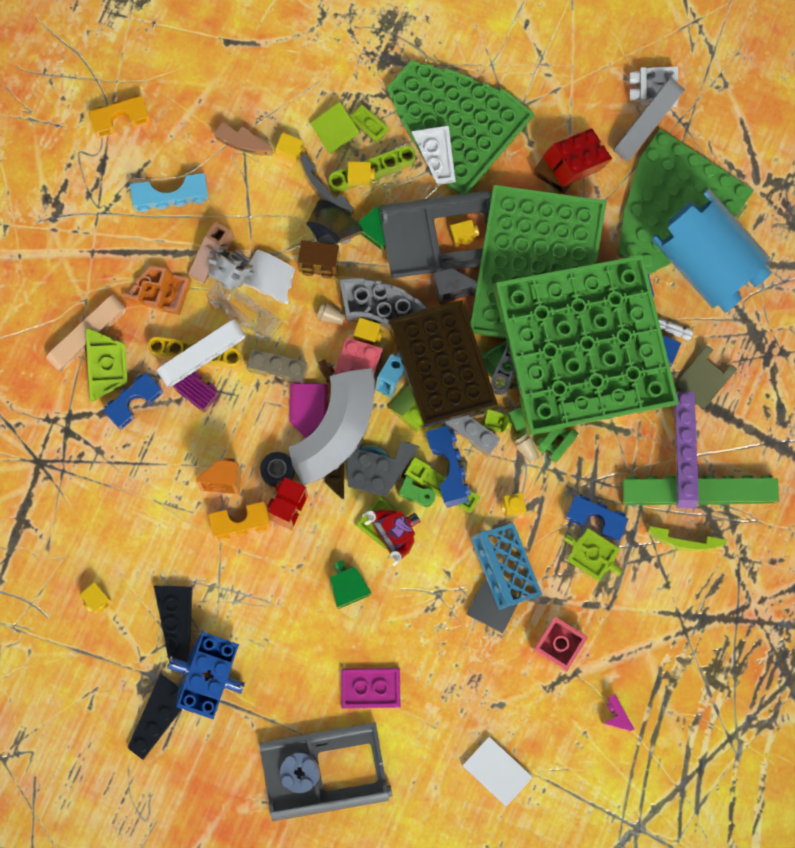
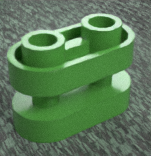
(546, 443)

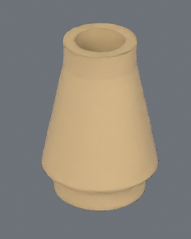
(330, 314)
(526, 448)

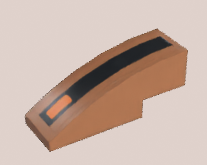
(242, 140)

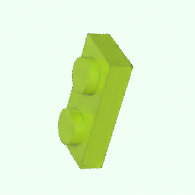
(369, 124)

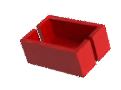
(581, 157)
(289, 497)

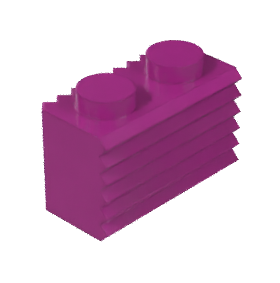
(197, 391)

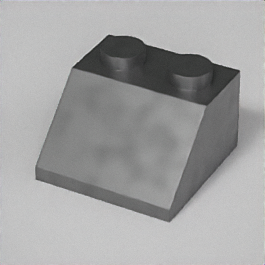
(452, 285)

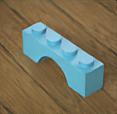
(192, 190)

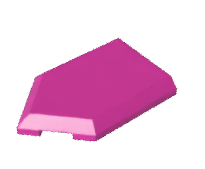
(307, 406)

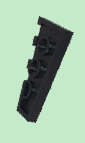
(176, 619)

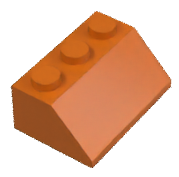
(221, 477)

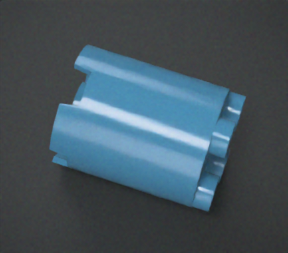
(714, 252)

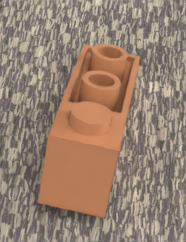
(217, 237)

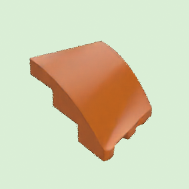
(160, 290)

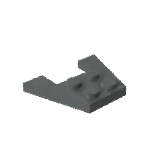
(376, 472)

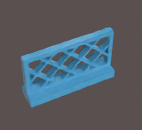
(494, 569)

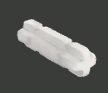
(675, 329)

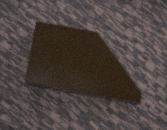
(335, 481)

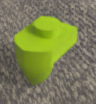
(496, 421)

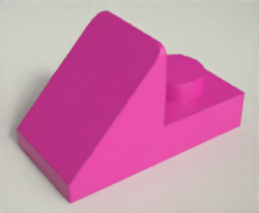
(621, 720)

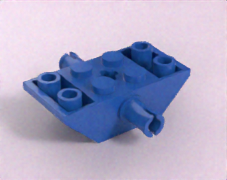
(202, 694)

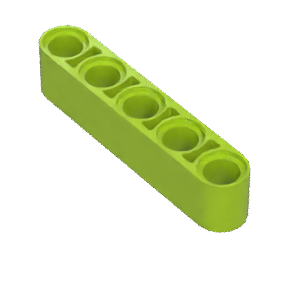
(378, 162)

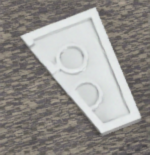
(437, 151)

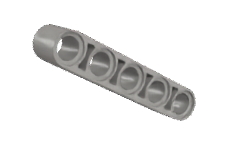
(648, 119)

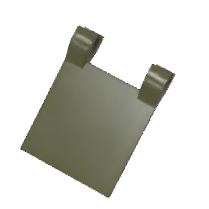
(704, 379)

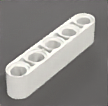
(201, 353)

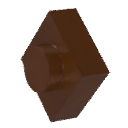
(326, 369)

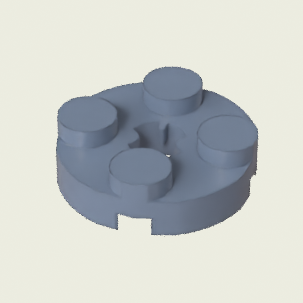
(309, 766)

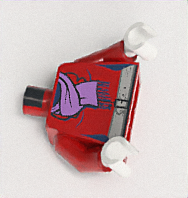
(394, 531)

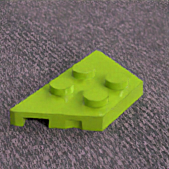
(105, 364)

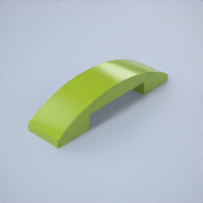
(430, 479)
(662, 536)

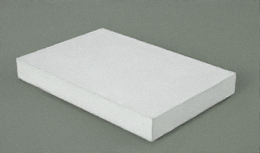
(497, 771)

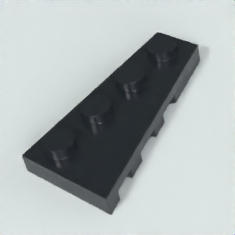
(156, 717)

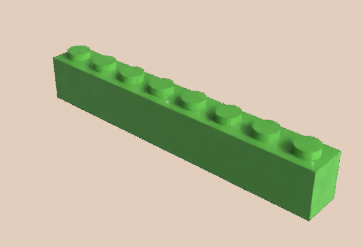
(711, 490)

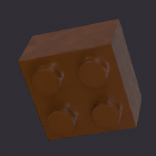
(318, 259)

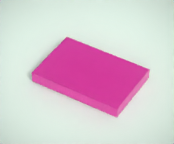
(370, 688)

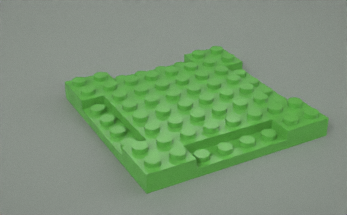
(585, 344)

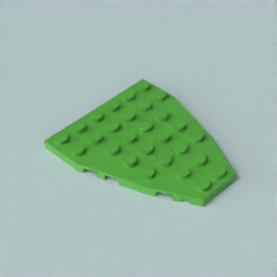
(478, 116)
(662, 185)

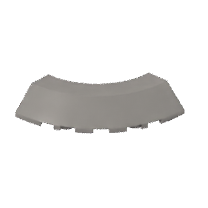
(376, 301)
(340, 429)

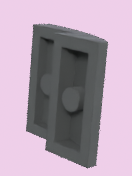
(486, 611)

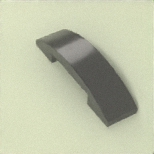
(309, 171)

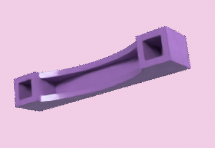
(686, 449)

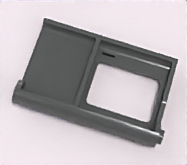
(288, 804)

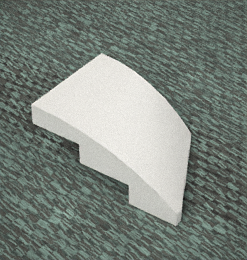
(270, 276)

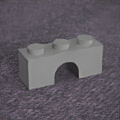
(477, 434)

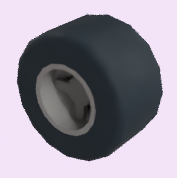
(276, 463)

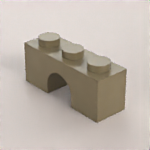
(271, 364)

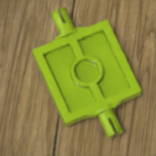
(593, 554)

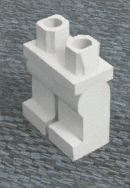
(650, 82)

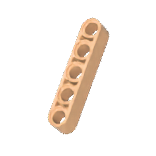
(75, 343)

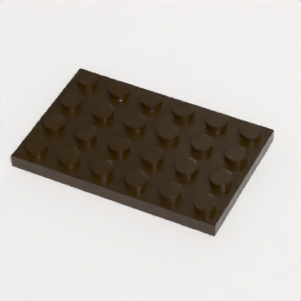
(443, 363)

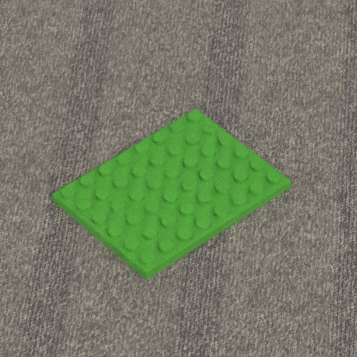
(530, 237)

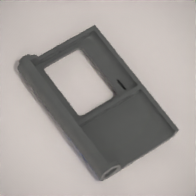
(412, 233)

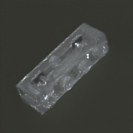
(268, 328)

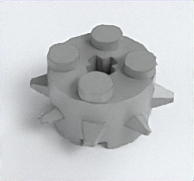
(230, 267)

